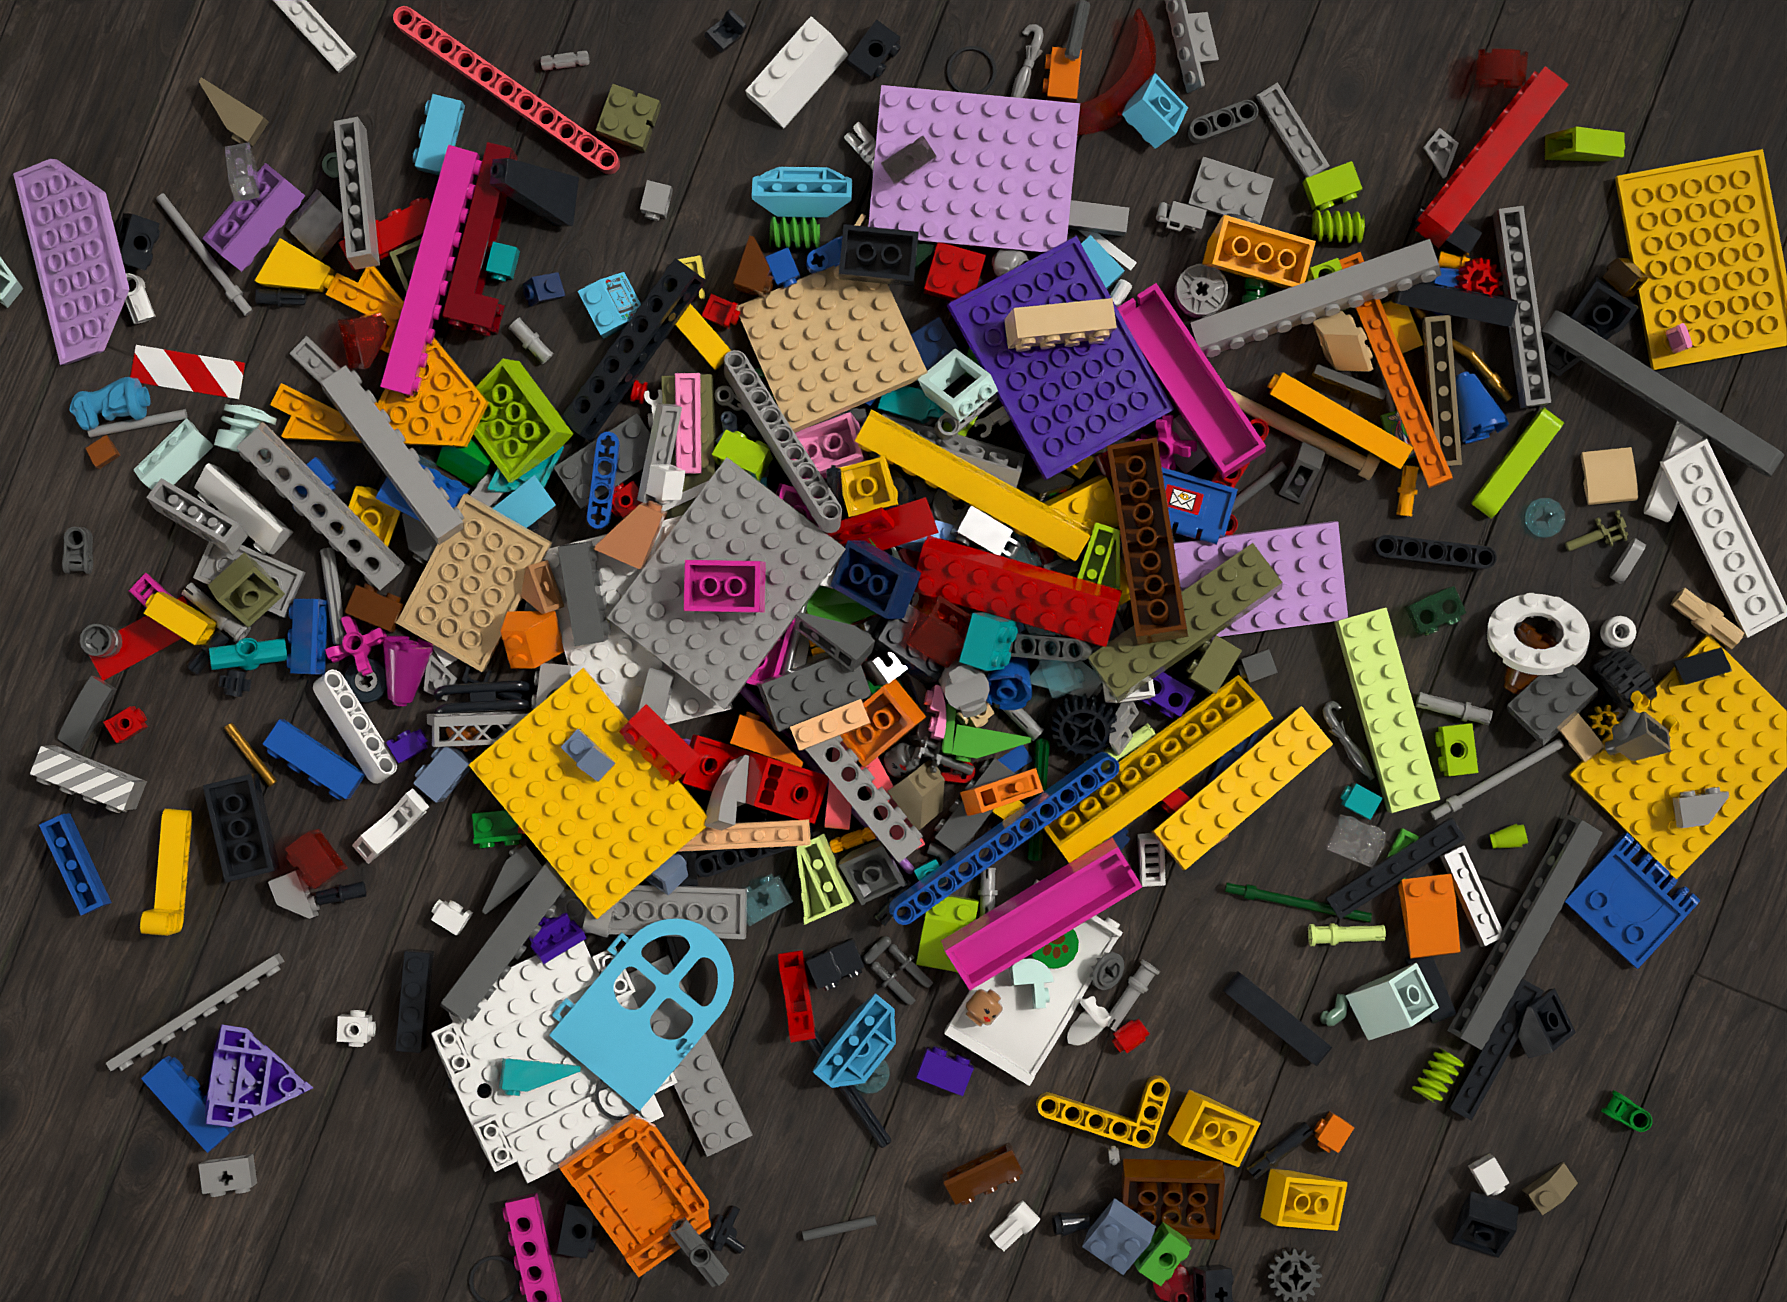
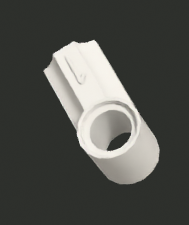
(138, 301)
(1018, 1222)

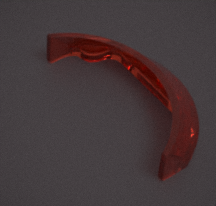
(1107, 108)

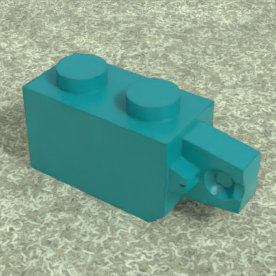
(910, 404)

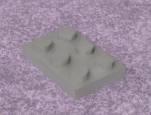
(1230, 189)

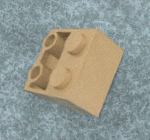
(1343, 343)

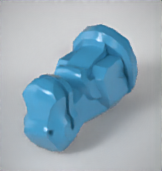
(117, 399)

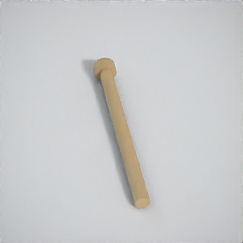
(1365, 464)

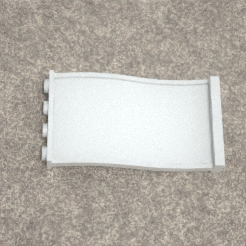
(1024, 1035)

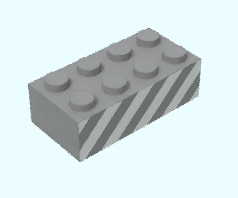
(87, 777)

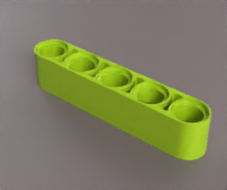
(1517, 462)

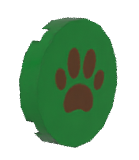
(1059, 952)

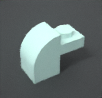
(1034, 973)

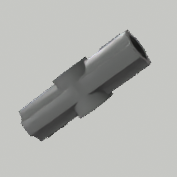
(691, 1241)

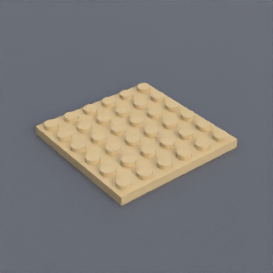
(830, 345)

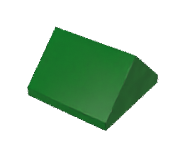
(466, 463)

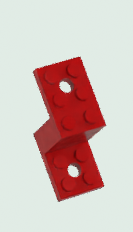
(769, 781)

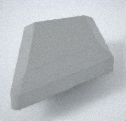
(1441, 151)
(437, 676)

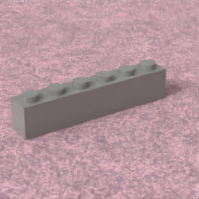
(356, 193)

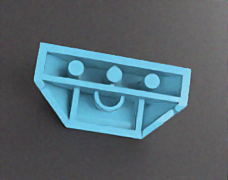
(802, 191)

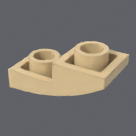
(1581, 738)

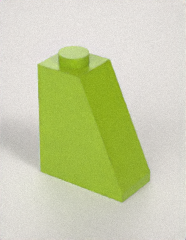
(1584, 145)

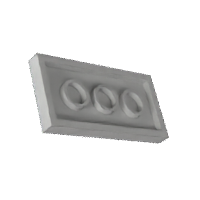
(286, 577)

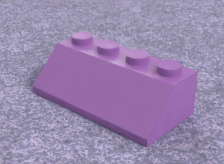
(251, 223)

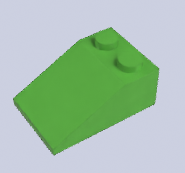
(978, 742)

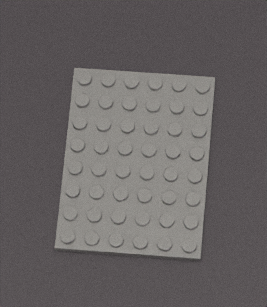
(732, 522)

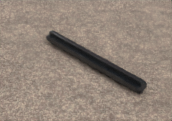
(856, 1101)

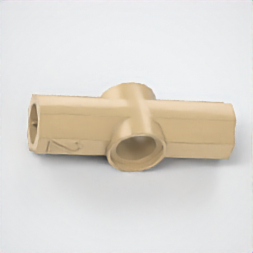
(1707, 618)

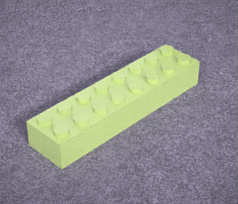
(1387, 710)

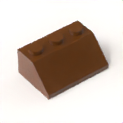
(982, 1174)

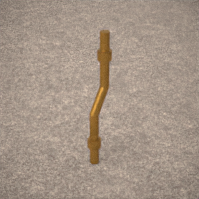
(1492, 379)

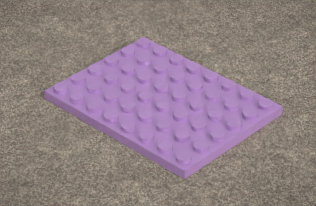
(996, 174)

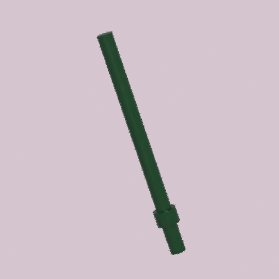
(1250, 892)

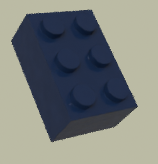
(875, 579)

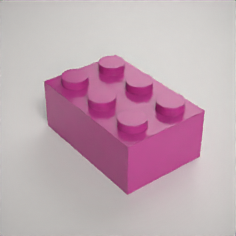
(724, 586)

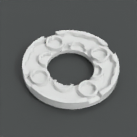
(1531, 660)

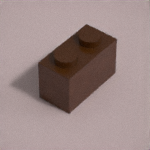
(374, 607)

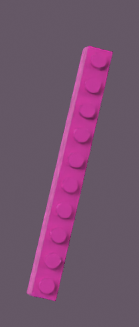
(430, 271)

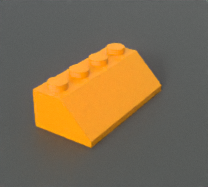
(1259, 252)

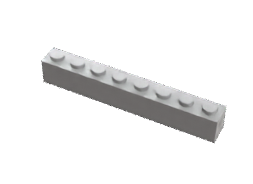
(392, 455)

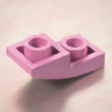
(936, 704)

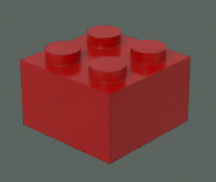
(953, 272)

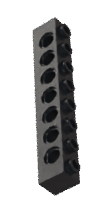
(644, 347)

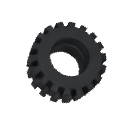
(1621, 676)

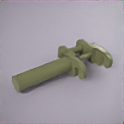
(1598, 534)

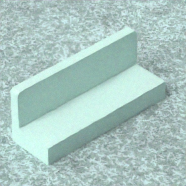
(173, 455)

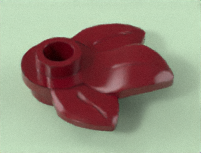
(1177, 1285)

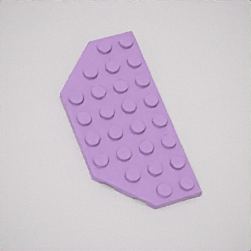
(73, 256)

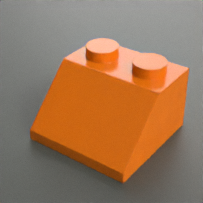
(531, 638)

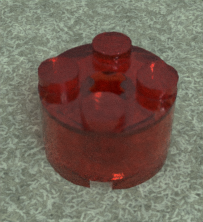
(1503, 67)

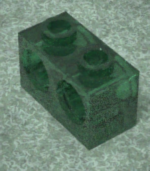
(1433, 605)

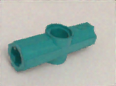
(248, 654)

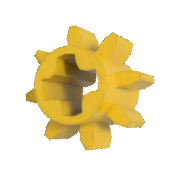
(1597, 717)

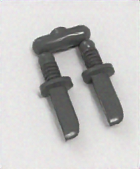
(889, 980)

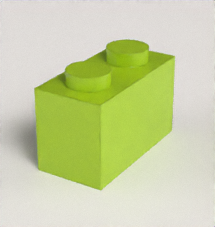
(1332, 186)
(749, 455)

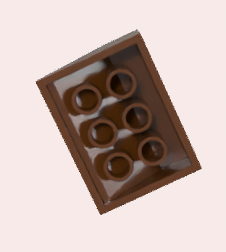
(1176, 1192)

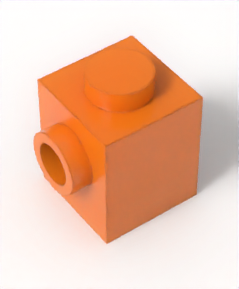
(1332, 1132)

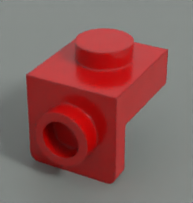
(721, 311)

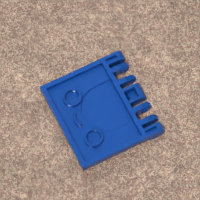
(1628, 904)

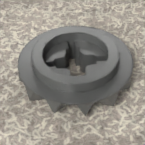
(1115, 968)

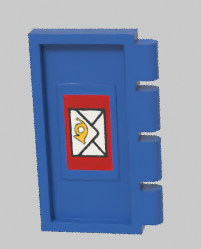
(1198, 505)

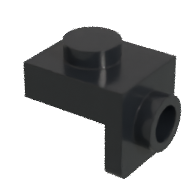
(726, 31)

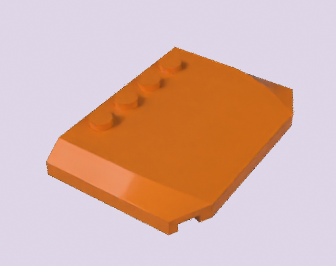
(637, 1190)

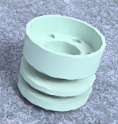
(243, 423)

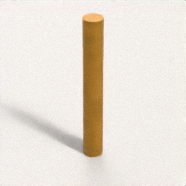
(250, 754)

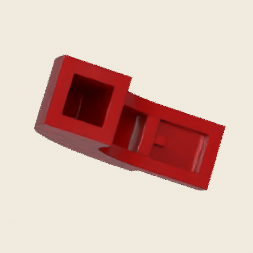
(797, 996)

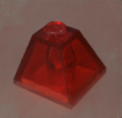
(362, 338)

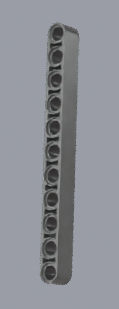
(1662, 393)

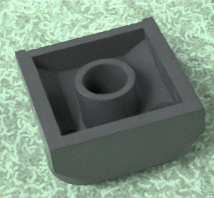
(871, 871)

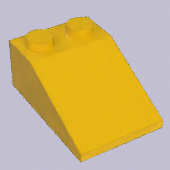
(1213, 1128)
(1303, 1200)

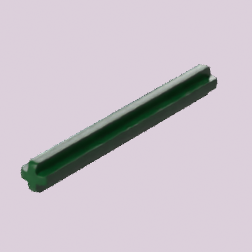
(1041, 766)

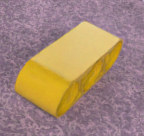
(702, 337)

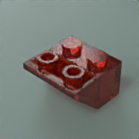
(940, 631)

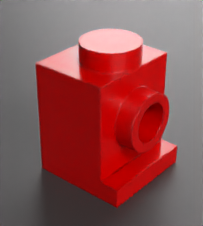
(136, 724)
(1174, 801)

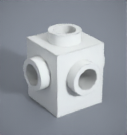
(347, 1032)

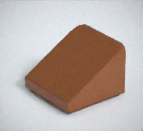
(102, 452)

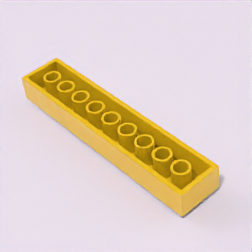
(1161, 767)

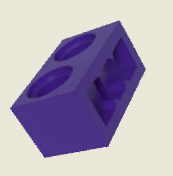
(1168, 686)

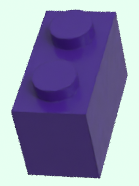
(944, 1070)

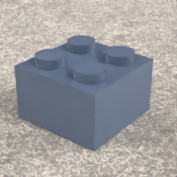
(443, 773)
(1119, 1236)

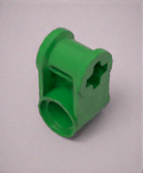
(1624, 1110)

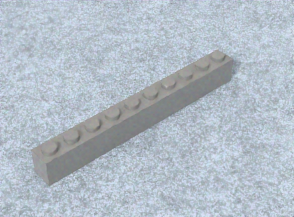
(1316, 298)

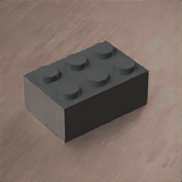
(1552, 702)

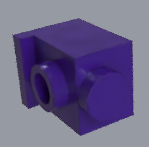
(408, 745)

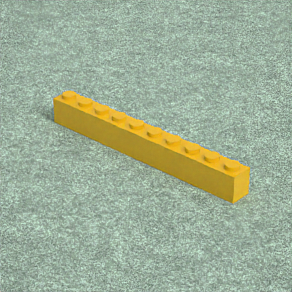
(973, 486)

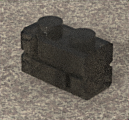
(908, 160)

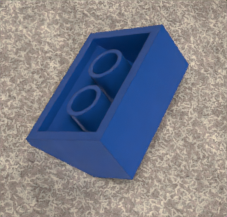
(391, 496)
(308, 636)

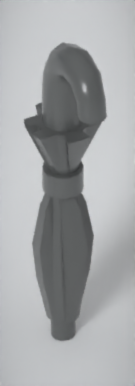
(1337, 729)

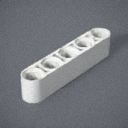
(1662, 498)
(355, 726)

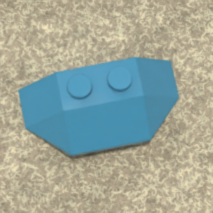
(858, 1045)

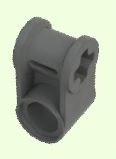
(75, 552)

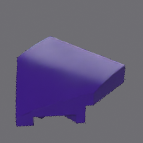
(556, 937)

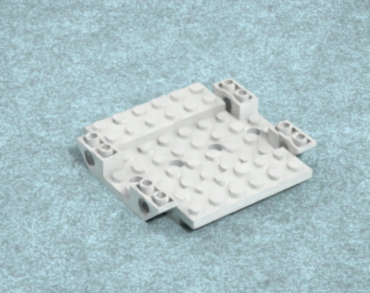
(516, 1023)

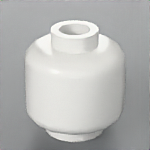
(1625, 628)

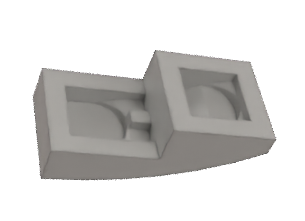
(1125, 716)

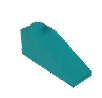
(528, 1075)

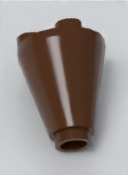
(1516, 680)

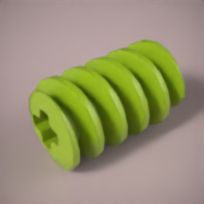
(1338, 226)
(1438, 1076)

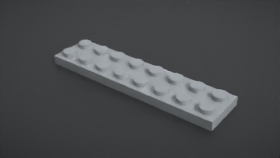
(717, 908)
(699, 1075)

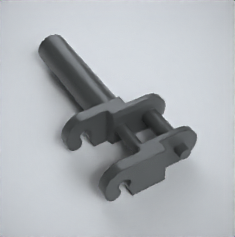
(939, 758)

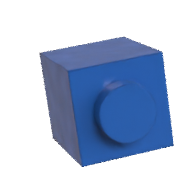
(783, 268)

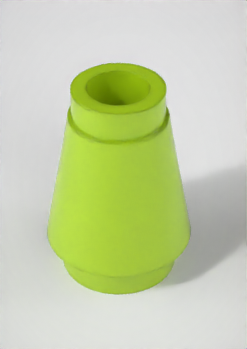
(1509, 837)

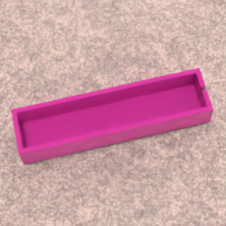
(1191, 382)
(1041, 914)

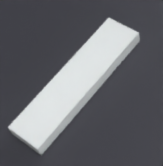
(318, 32)

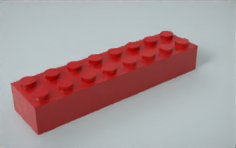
(1490, 155)
(1017, 590)

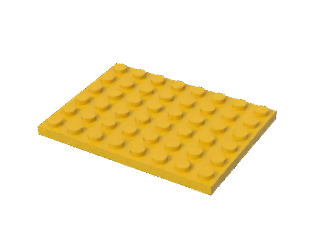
(1709, 255)
(1727, 739)
(592, 832)

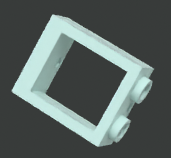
(948, 371)

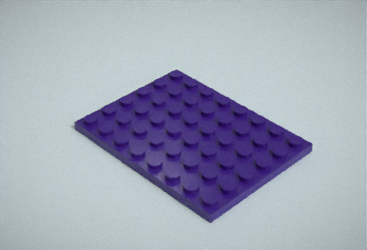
(1060, 397)

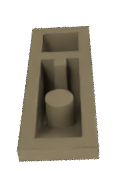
(238, 118)

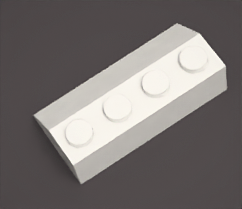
(797, 72)
(239, 505)

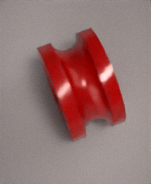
(638, 391)

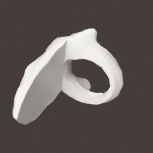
(1089, 1022)

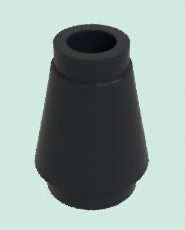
(1068, 1223)

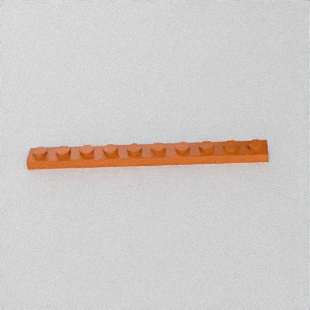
(1401, 387)

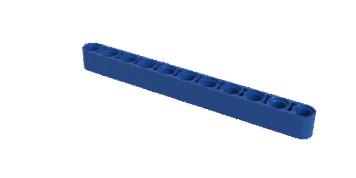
(991, 838)

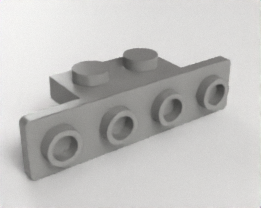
(1193, 42)

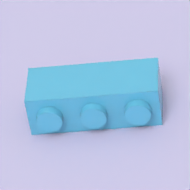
(438, 132)

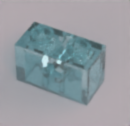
(778, 898)

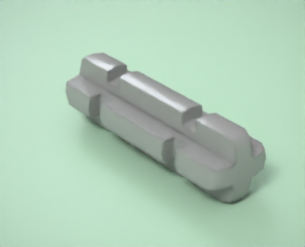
(565, 60)

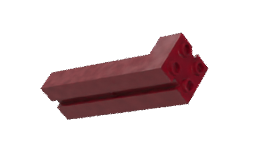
(465, 300)

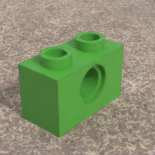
(1163, 1241)

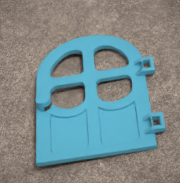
(619, 1040)

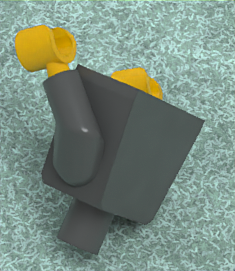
(1640, 734)

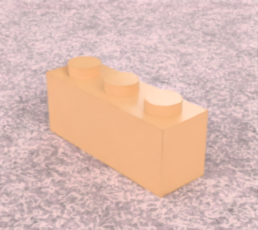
(830, 725)

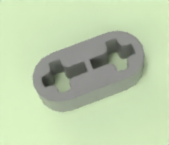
(1627, 560)

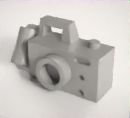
(1181, 215)

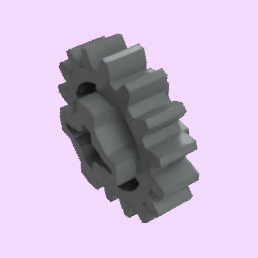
(1282, 1274)

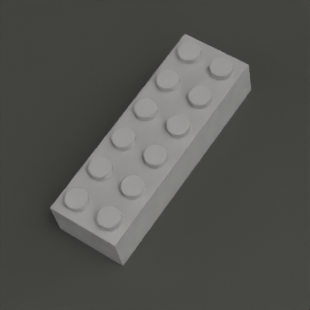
(993, 459)

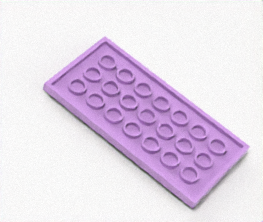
(1302, 557)

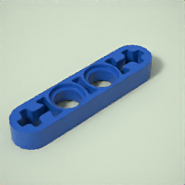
(603, 480)

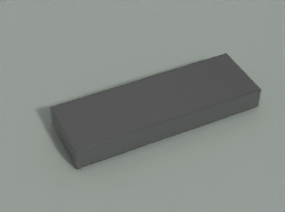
(1348, 383)

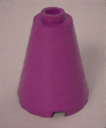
(405, 667)

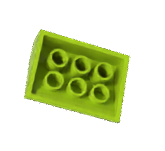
(519, 422)

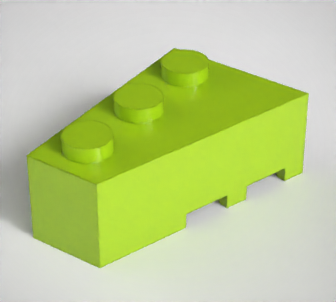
(1102, 557)

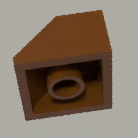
(754, 272)

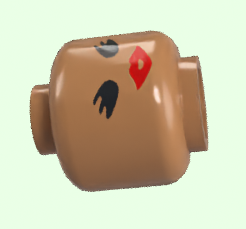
(984, 1007)

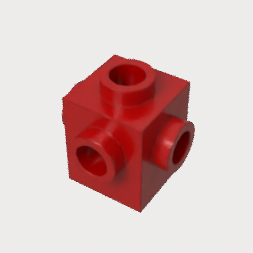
(620, 494)

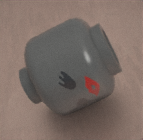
(899, 760)

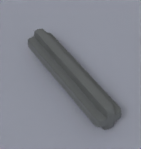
(1077, 30)

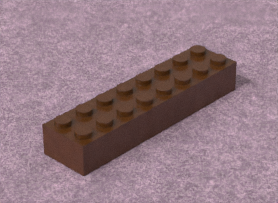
(1147, 541)

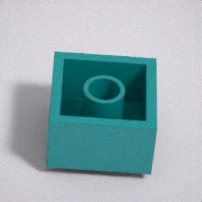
(988, 641)

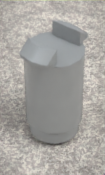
(965, 688)

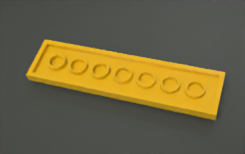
(1242, 788)

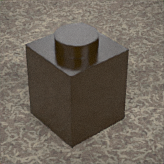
(1625, 276)

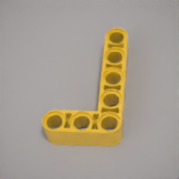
(171, 875)
(1109, 1119)

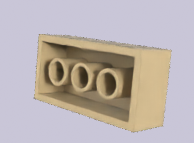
(1060, 324)

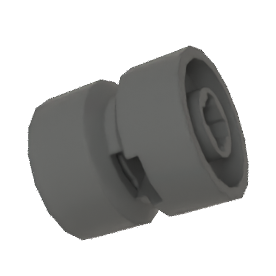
(101, 640)

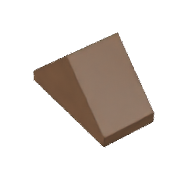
(541, 588)

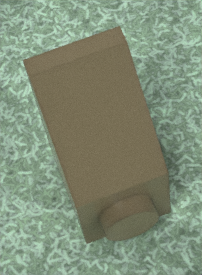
(1550, 1188)

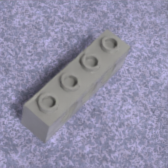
(197, 516)

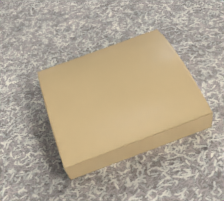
(1609, 476)

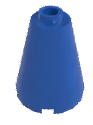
(1477, 410)
(1010, 686)

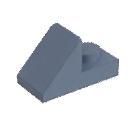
(588, 755)

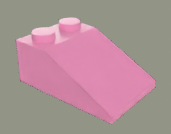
(833, 443)

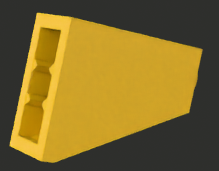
(294, 270)
(180, 618)

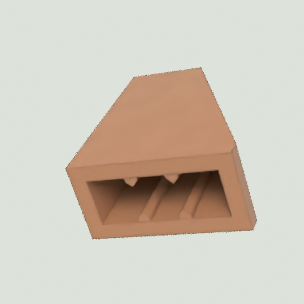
(634, 536)

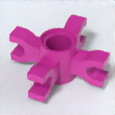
(1170, 442)
(341, 651)

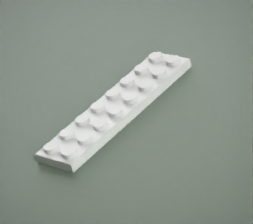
(1725, 537)

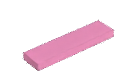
(689, 428)

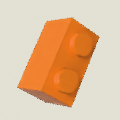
(1063, 76)

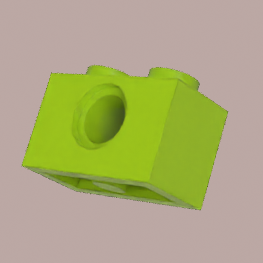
(1464, 763)

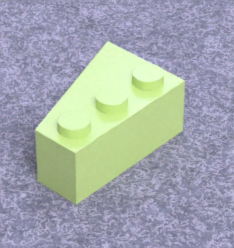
(821, 880)

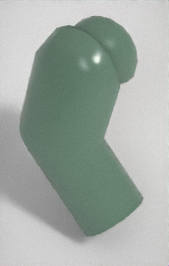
(1337, 1014)

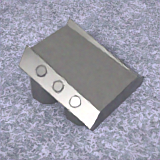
(317, 225)

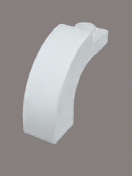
(391, 826)

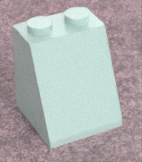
(1392, 1002)

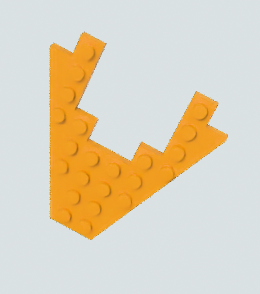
(437, 415)

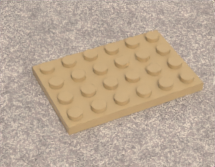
(473, 584)

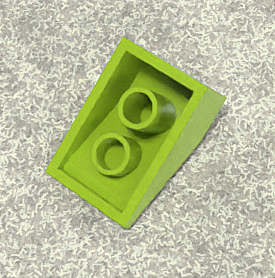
(939, 923)

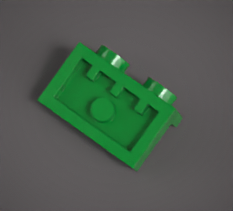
(495, 827)

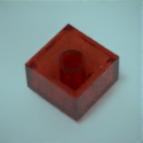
(315, 859)

